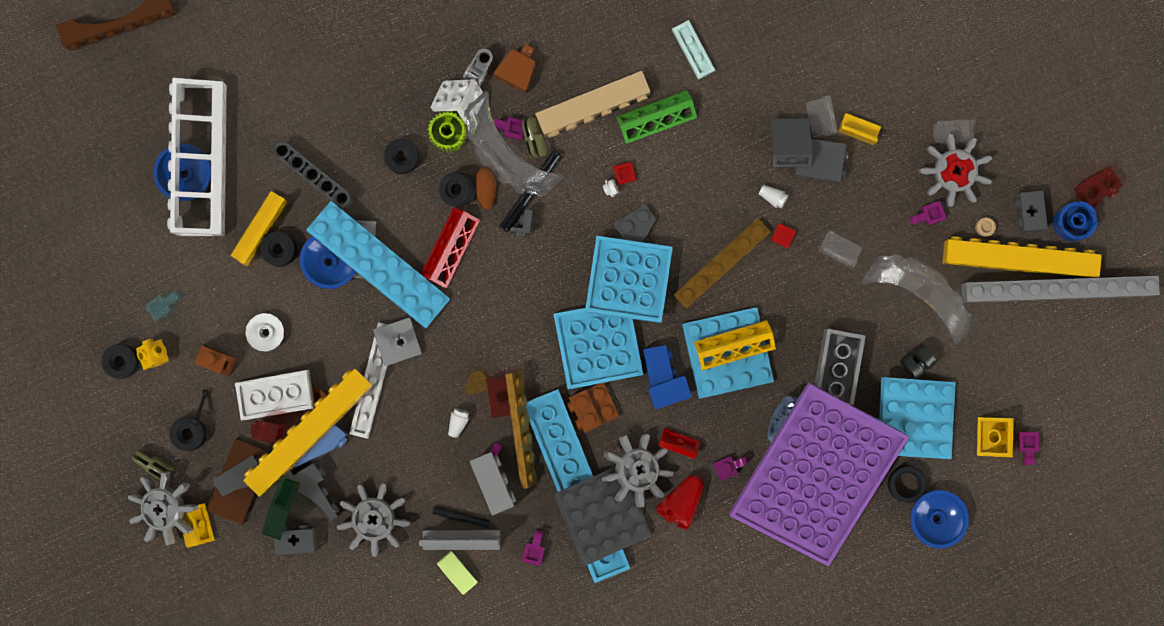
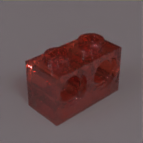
(1096, 184)

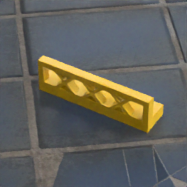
(259, 228)
(734, 341)

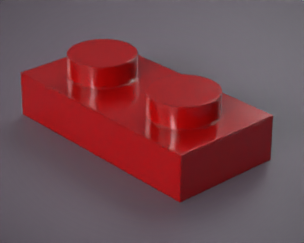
(679, 443)

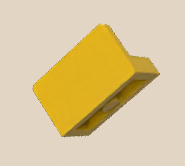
(859, 129)
(201, 526)

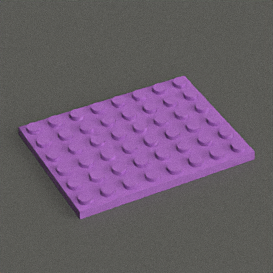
(818, 474)

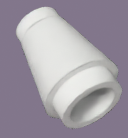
(774, 196)
(457, 422)

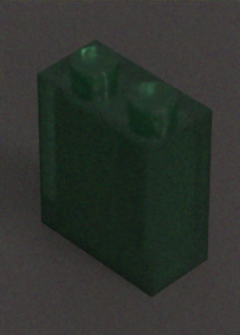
(280, 508)

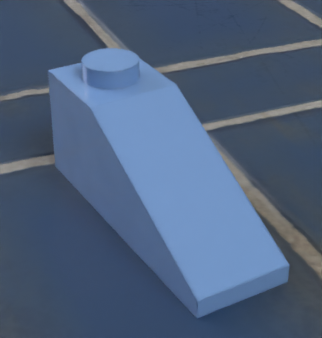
(331, 440)

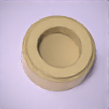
(985, 227)

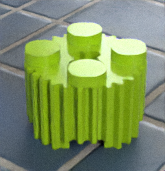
(454, 140)

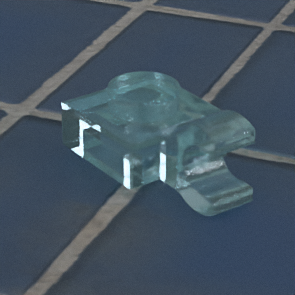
(160, 306)

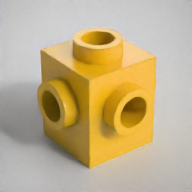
(152, 354)

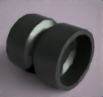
(923, 357)

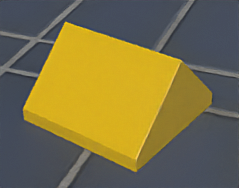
(995, 437)

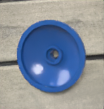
(197, 179)
(317, 272)
(952, 519)

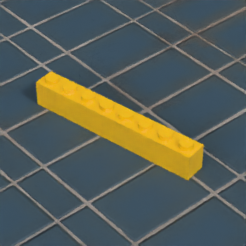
(1022, 259)
(307, 433)

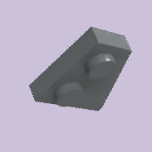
(636, 224)

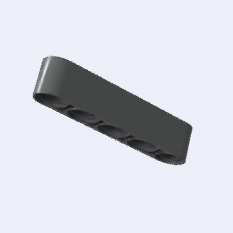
(304, 171)

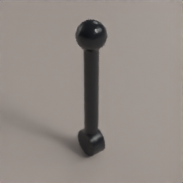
(196, 421)

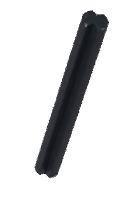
(525, 198)

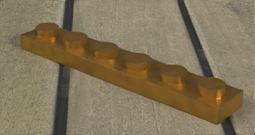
(722, 263)
(521, 430)

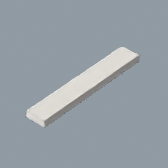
(368, 403)

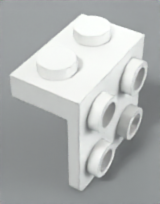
(456, 96)

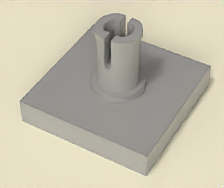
(397, 341)

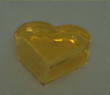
(476, 383)

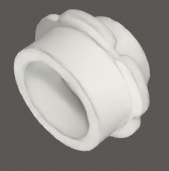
(610, 187)

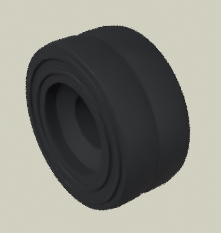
(394, 148)
(447, 185)
(288, 254)
(109, 358)
(179, 441)

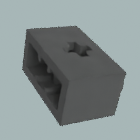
(1034, 202)
(306, 541)

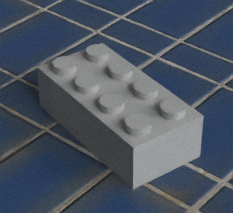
(840, 363)

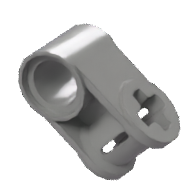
(478, 68)

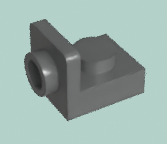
(526, 221)

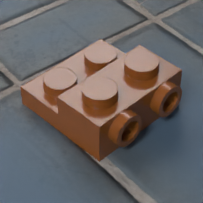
(592, 407)

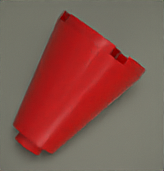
(682, 502)

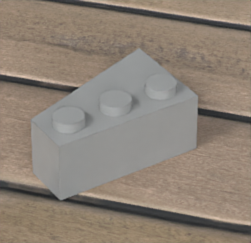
(493, 483)

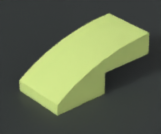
(457, 572)

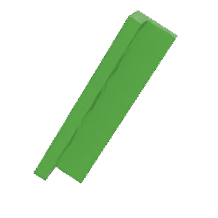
(656, 112)

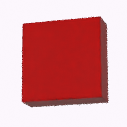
(624, 173)
(783, 235)

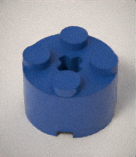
(1086, 221)

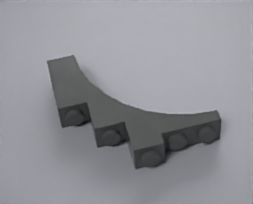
(308, 479)

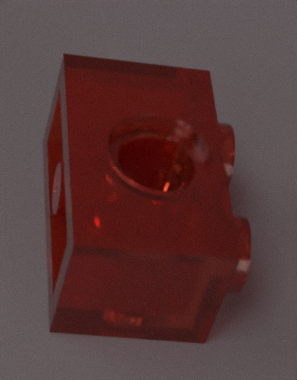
(498, 408)
(267, 431)

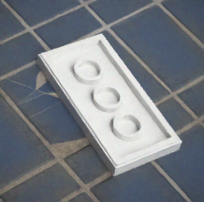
(275, 395)

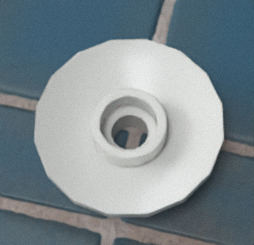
(255, 330)

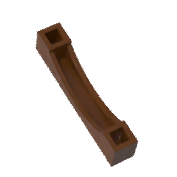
(76, 34)

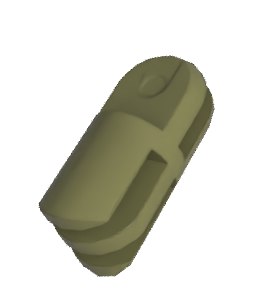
(534, 138)
(149, 463)

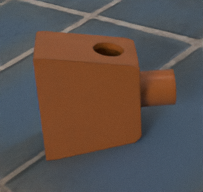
(517, 69)
(215, 360)

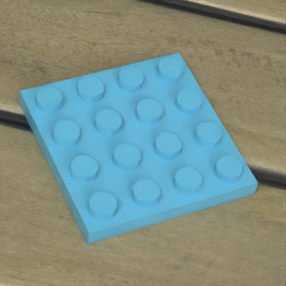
(628, 279)
(596, 347)
(733, 375)
(922, 412)

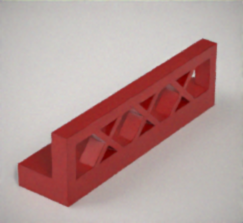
(446, 245)

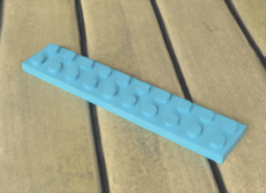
(567, 463)

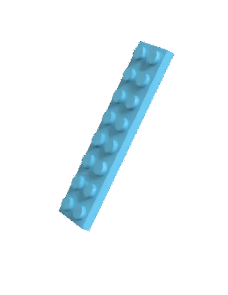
(378, 264)

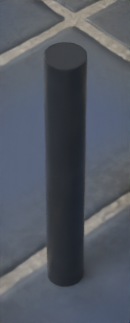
(461, 517)

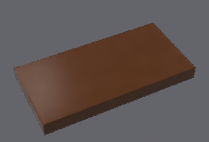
(236, 504)

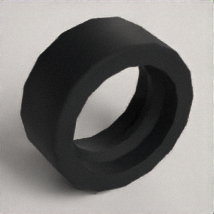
(892, 481)

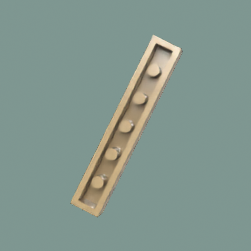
(592, 104)

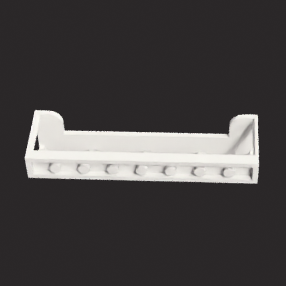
(217, 156)

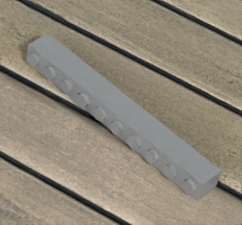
(1060, 289)

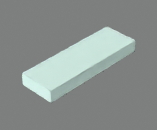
(693, 49)

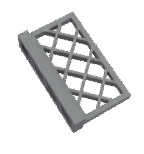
(460, 540)

